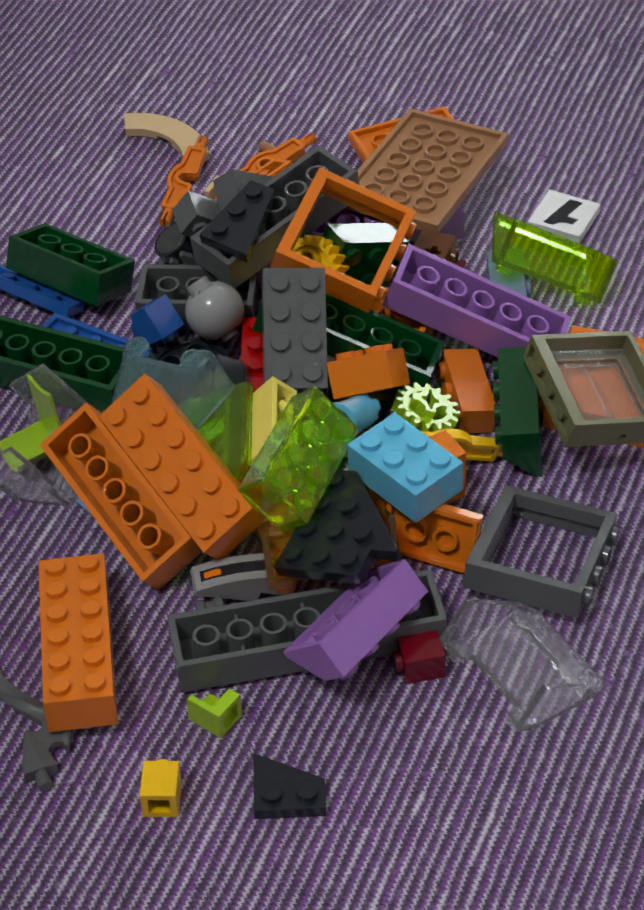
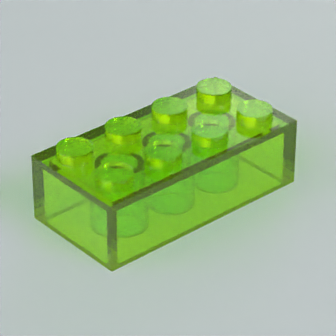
(298, 459)

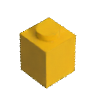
(160, 788)

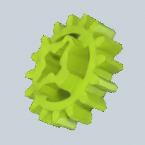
(426, 408)

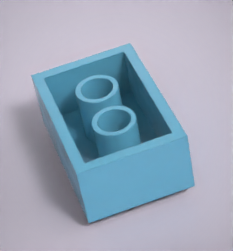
(405, 467)

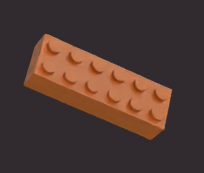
(182, 467)
(120, 498)
(76, 643)

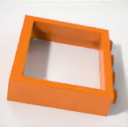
(365, 200)

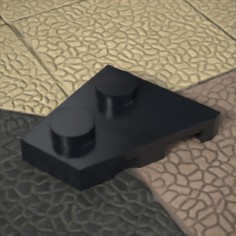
(286, 791)

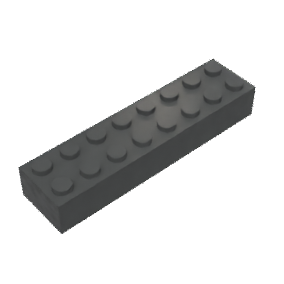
(249, 637)

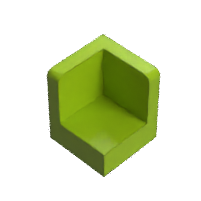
(215, 713)

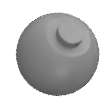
(214, 309)

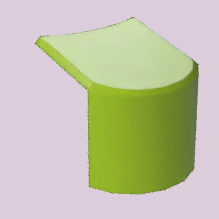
(28, 440)

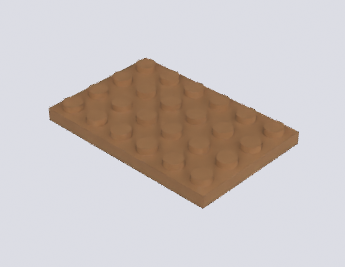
(430, 165)

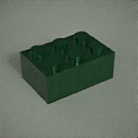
(364, 247)

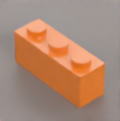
(467, 383)

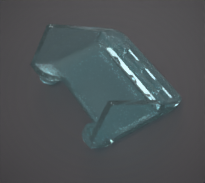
(194, 385)

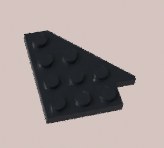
(340, 536)

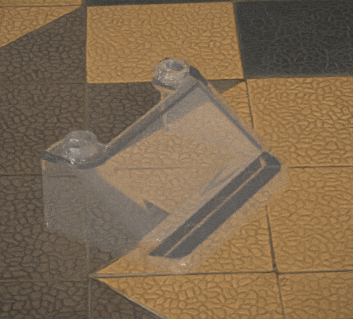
(522, 659)

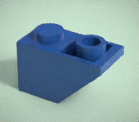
(156, 321)

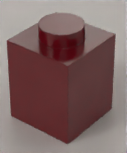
(420, 657)

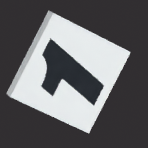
(565, 215)

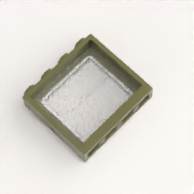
(590, 385)

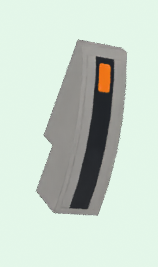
(232, 578)

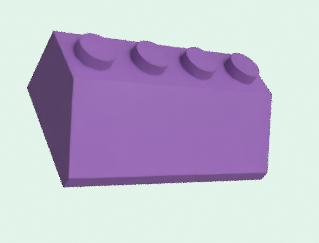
(358, 621)

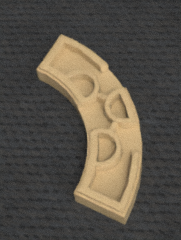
(160, 127)

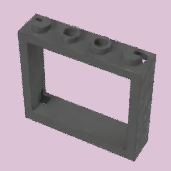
(533, 588)

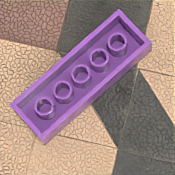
(467, 304)

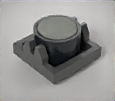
(174, 247)

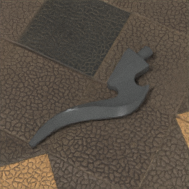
(37, 745)

